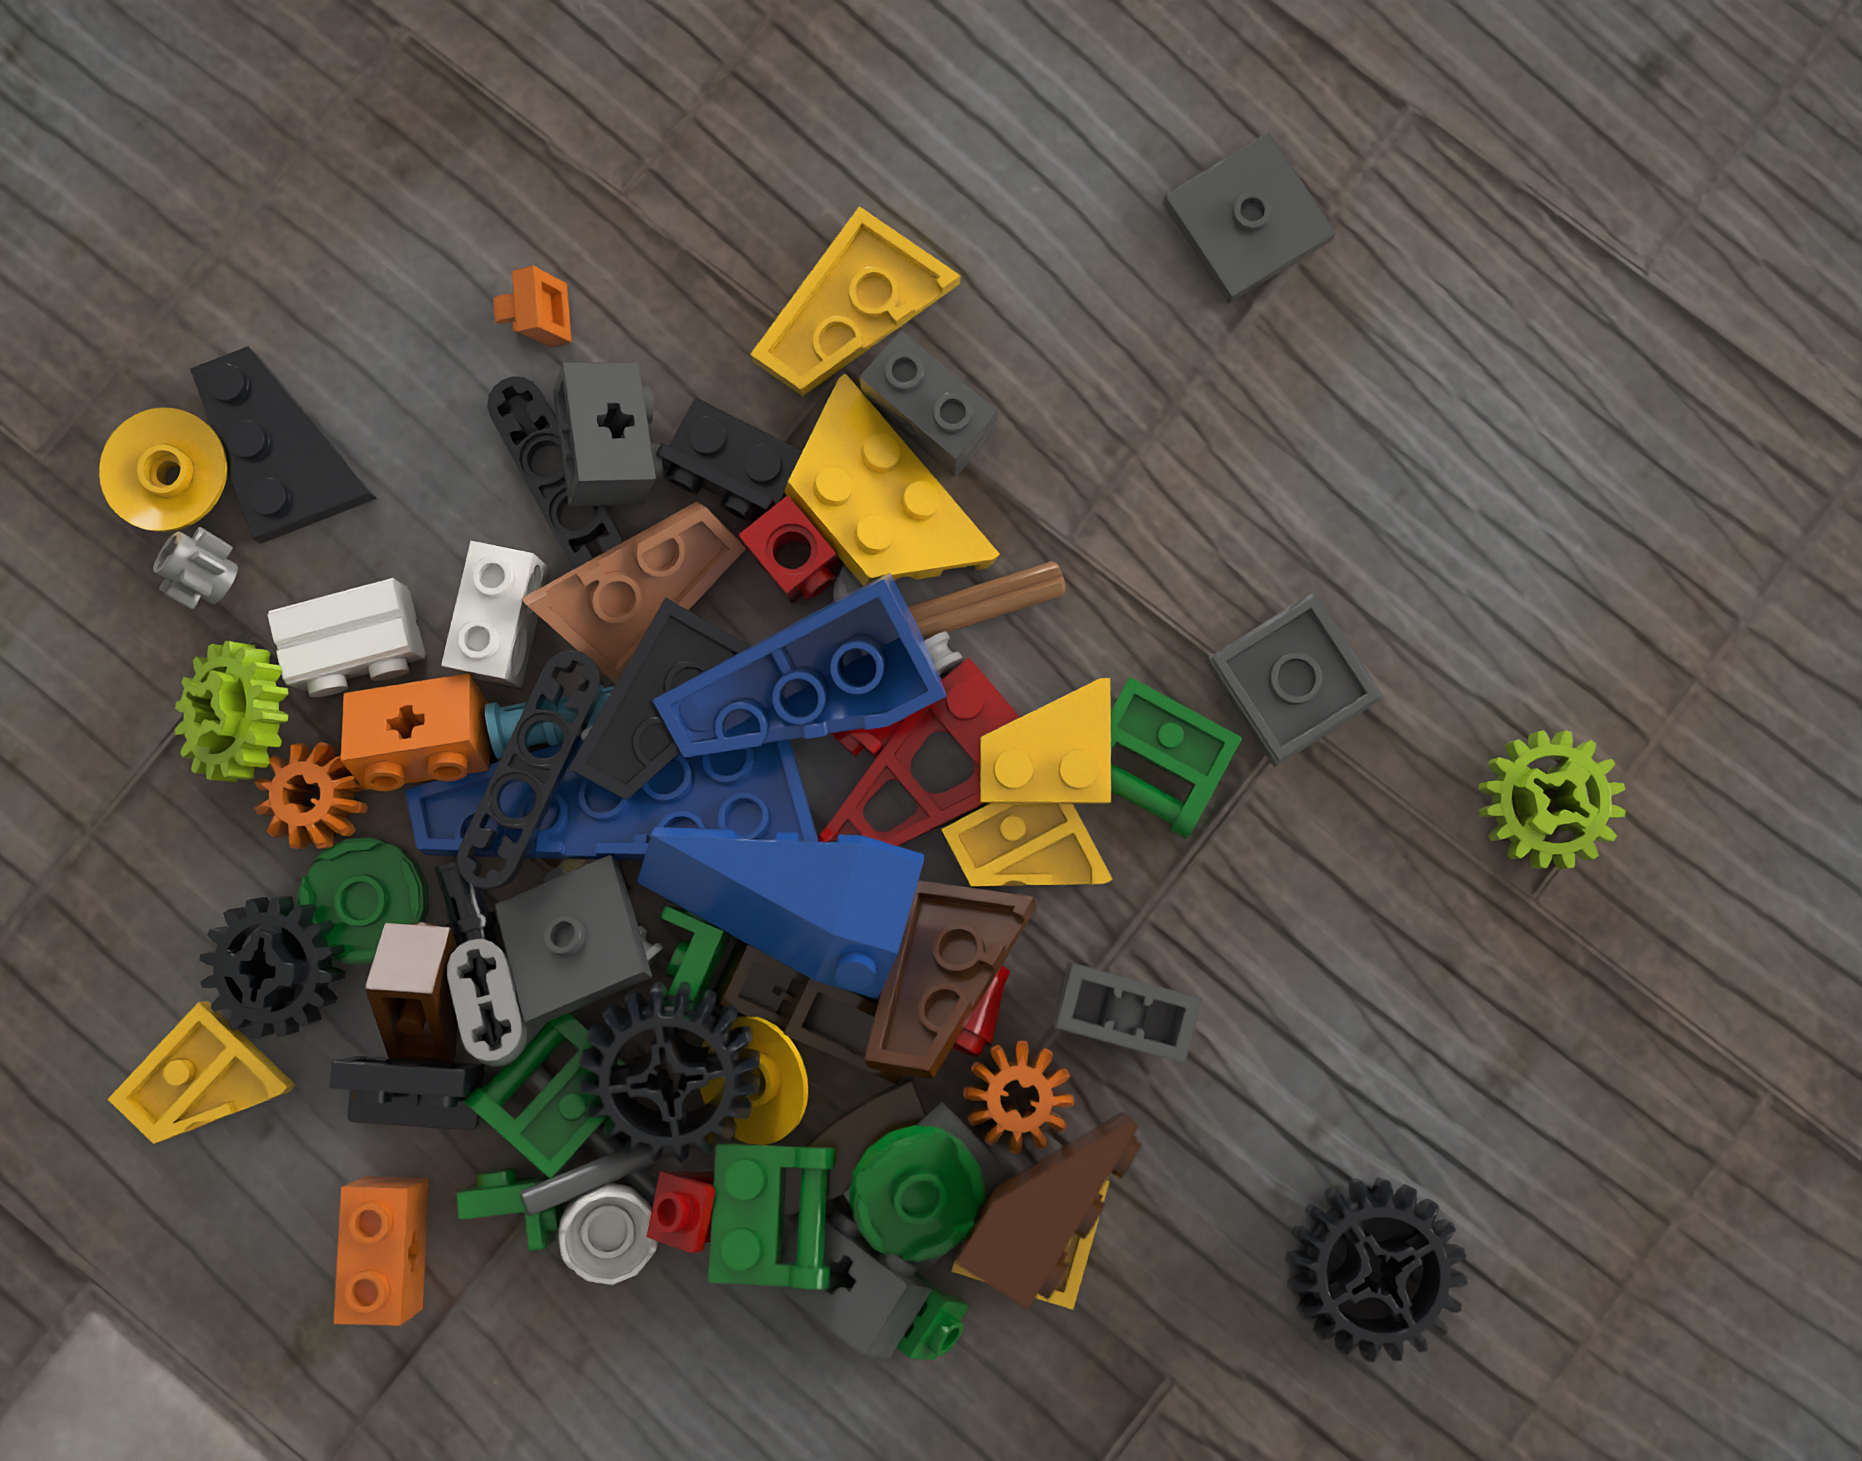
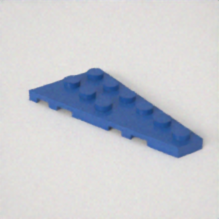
(735, 790)

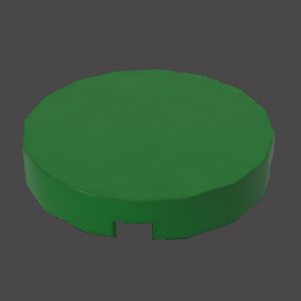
(361, 889)
(916, 1193)

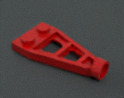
(966, 714)

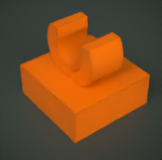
(536, 307)

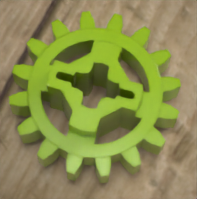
(231, 711)
(1574, 811)

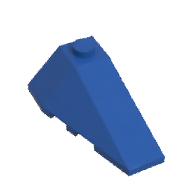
(823, 675)
(806, 903)

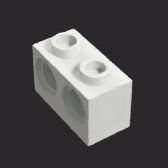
(490, 622)

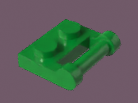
(1174, 742)
(558, 1117)
(751, 1215)

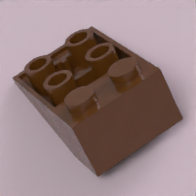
(1035, 1213)

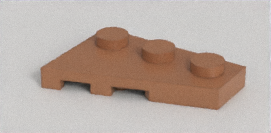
(615, 596)

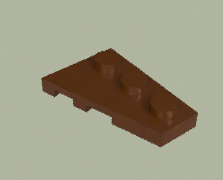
(941, 973)

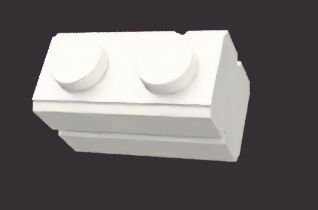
(347, 637)

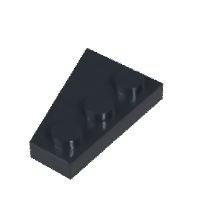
(274, 453)
(629, 734)

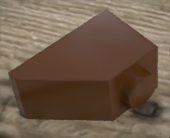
(413, 993)

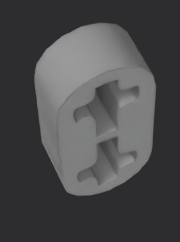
(471, 1006)

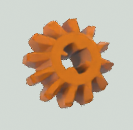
(288, 790)
(1009, 1116)

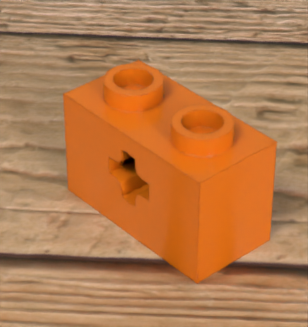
(415, 732)
(381, 1250)

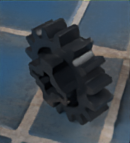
(254, 987)

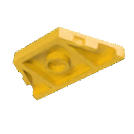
(878, 498)

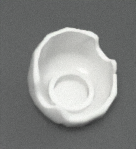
(606, 1234)

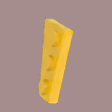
(850, 302)

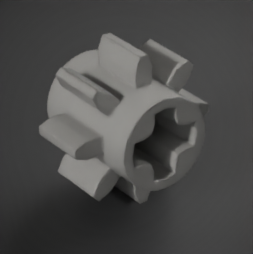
(195, 568)

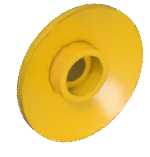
(142, 453)
(781, 1093)

